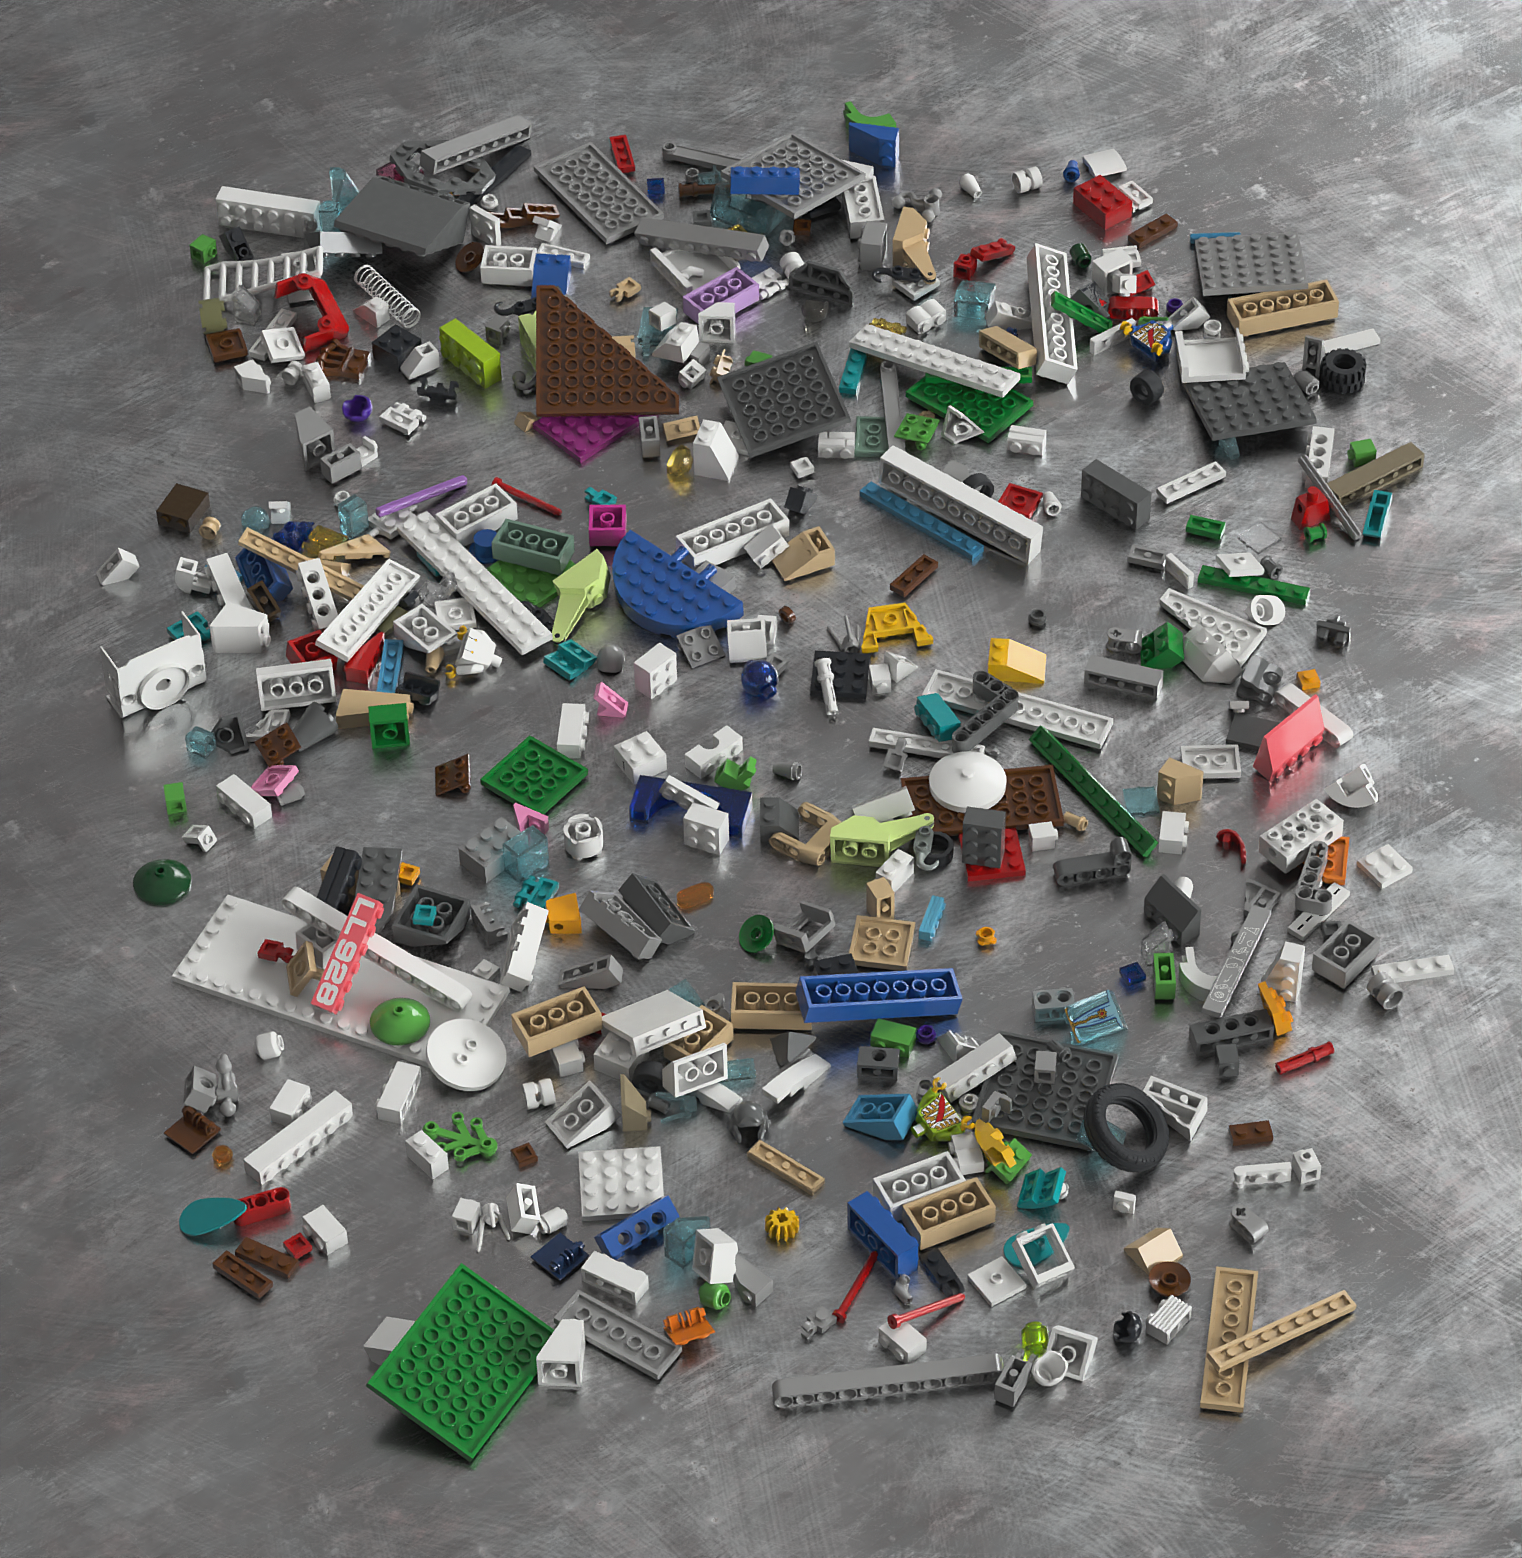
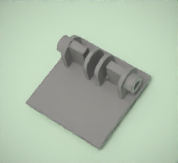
(700, 646)

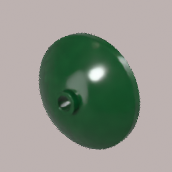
(162, 882)

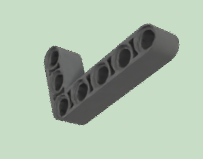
(1001, 706)

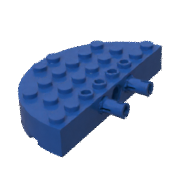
(666, 593)

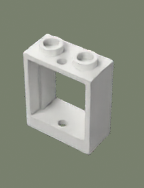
(1066, 1265)

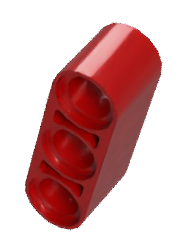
(1132, 307)
(264, 1206)

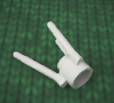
(490, 1216)

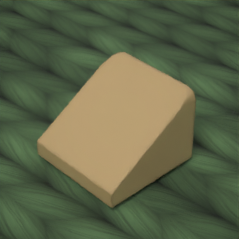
(525, 420)

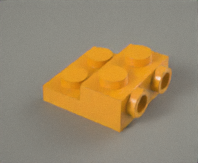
(1275, 1006)

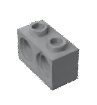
(1050, 1004)

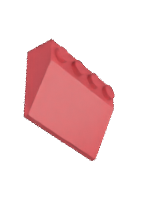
(1290, 739)

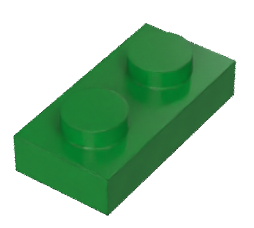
(1205, 527)

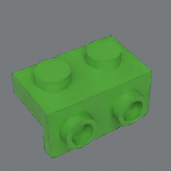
(1021, 1156)

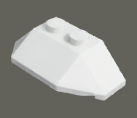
(1209, 658)

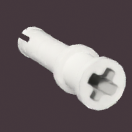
(825, 677)

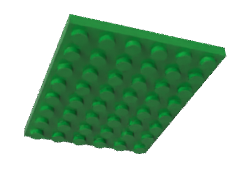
(463, 1362)

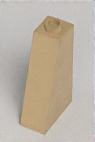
(354, 705)

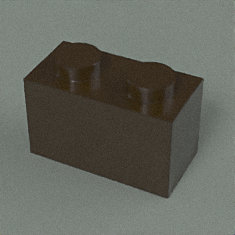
(263, 601)

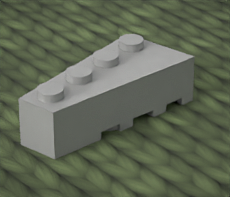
(621, 923)

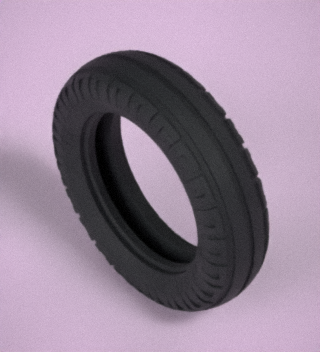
(1104, 1141)

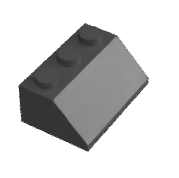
(1171, 905)

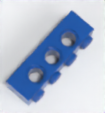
(608, 1239)

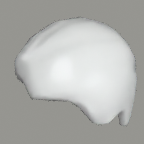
(1049, 1368)

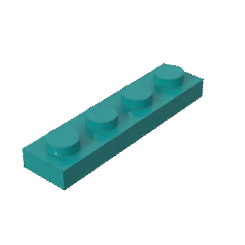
(853, 372)

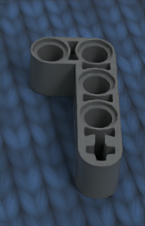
(1095, 866)

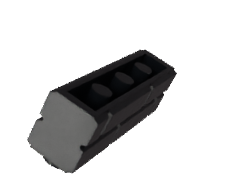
(339, 877)

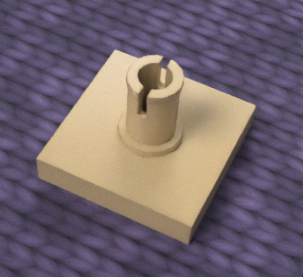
(302, 969)

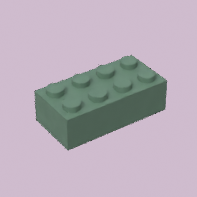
(533, 547)

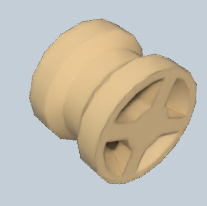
(209, 528)

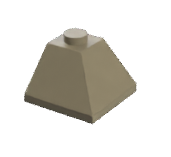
(633, 1107)

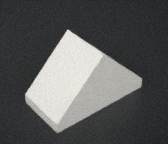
(898, 666)

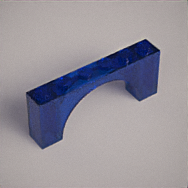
(649, 800)

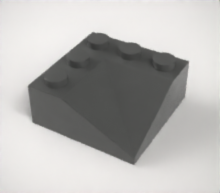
(449, 920)

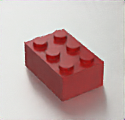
(1102, 202)

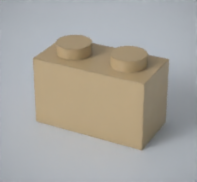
(880, 899)

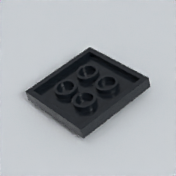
(849, 672)

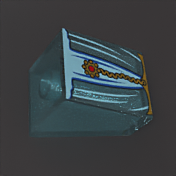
(1095, 1018)

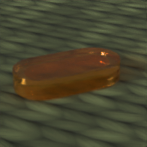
(695, 895)

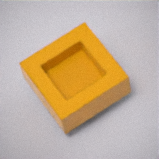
(1308, 679)
(408, 873)

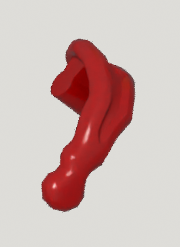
(1229, 836)

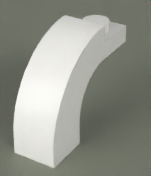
(1192, 979)

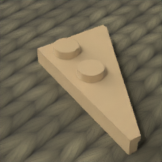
(357, 548)

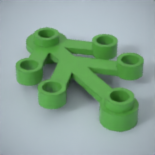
(484, 1145)

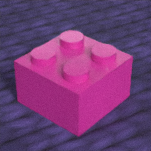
(607, 524)

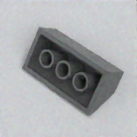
(343, 243)
(655, 908)

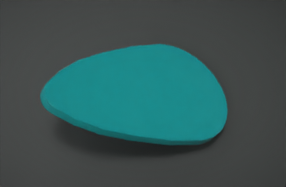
(209, 1214)
(1036, 1250)

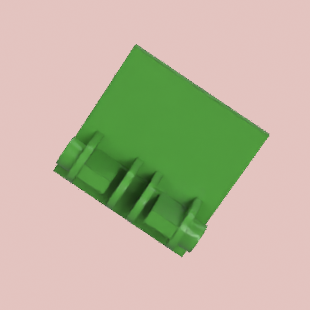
(917, 429)

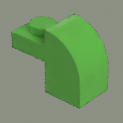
(735, 776)

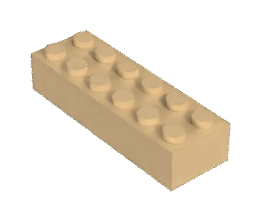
(1282, 309)

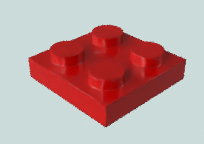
(1021, 499)

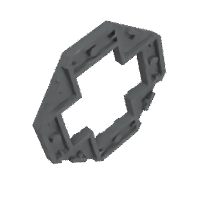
(410, 171)

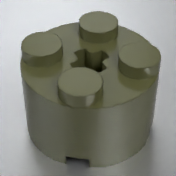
(212, 316)

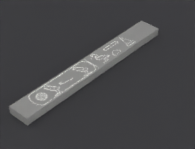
(1236, 961)

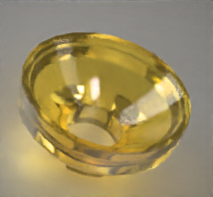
(679, 461)

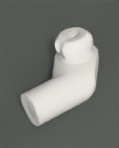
(692, 270)

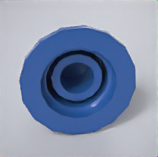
(482, 546)

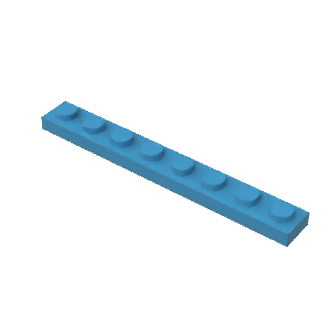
(921, 520)

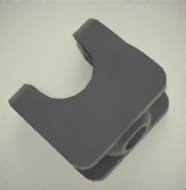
(1256, 676)

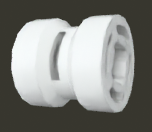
(1212, 329)
(292, 373)

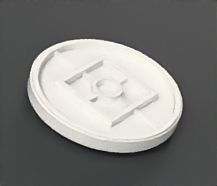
(466, 1054)

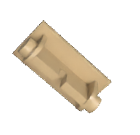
(723, 365)

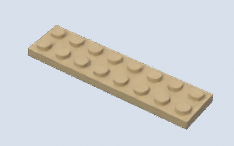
(1229, 1319)

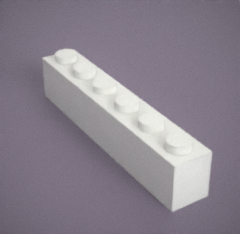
(298, 1137)

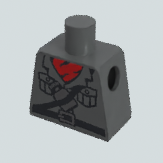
(1092, 298)

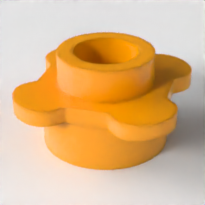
(986, 936)

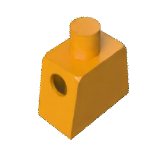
(564, 915)

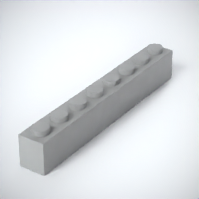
(475, 144)
(702, 239)

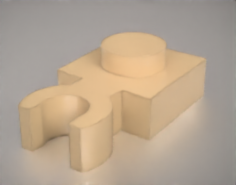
(625, 288)

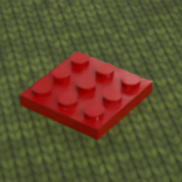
(1011, 865)

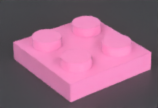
(274, 780)

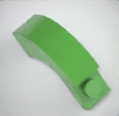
(852, 115)

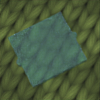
(1141, 800)

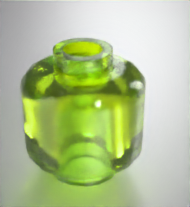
(1034, 1337)

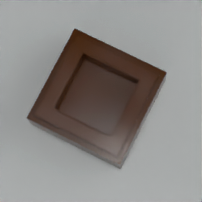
(802, 227)
(524, 1155)

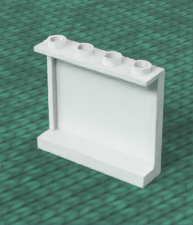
(673, 261)
(1211, 358)
(654, 1021)

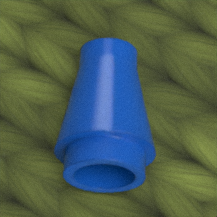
(1071, 171)

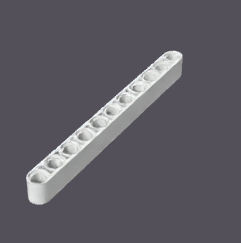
(380, 951)

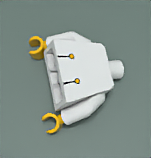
(474, 653)

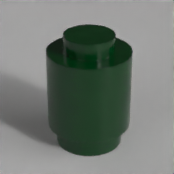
(1080, 255)

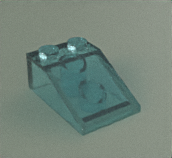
(973, 299)

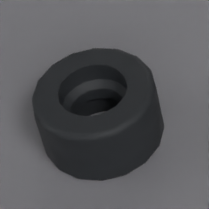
(1146, 387)
(649, 1077)

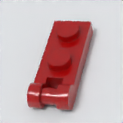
(993, 250)

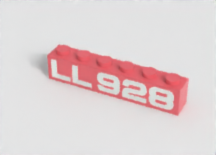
(347, 954)

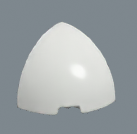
(1354, 789)

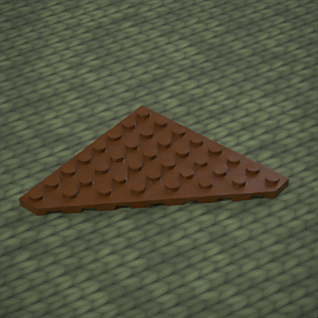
(586, 369)

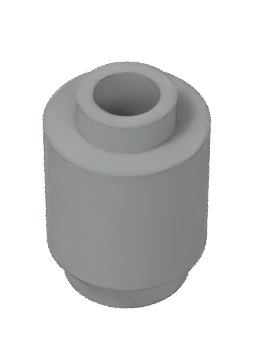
(1306, 382)

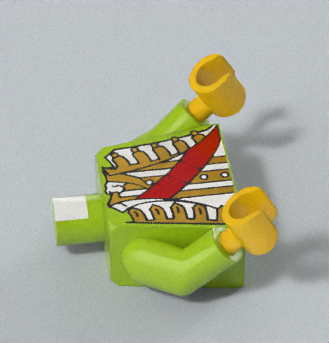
(937, 1117)

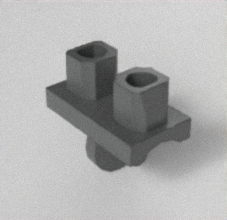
(1333, 628)

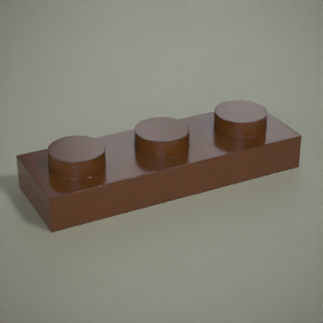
(1152, 230)
(913, 575)
(267, 1258)
(242, 1274)

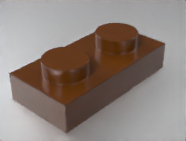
(1250, 1133)

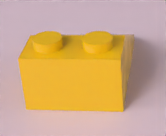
(1015, 662)

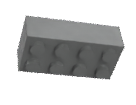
(1116, 494)

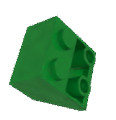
(1162, 647)

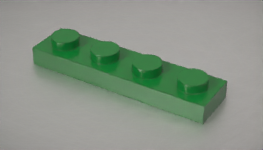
(1080, 312)

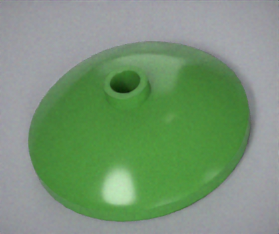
(400, 1021)

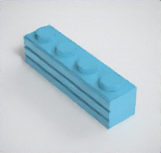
(931, 918)

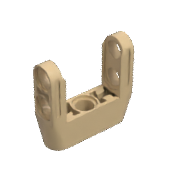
(818, 847)

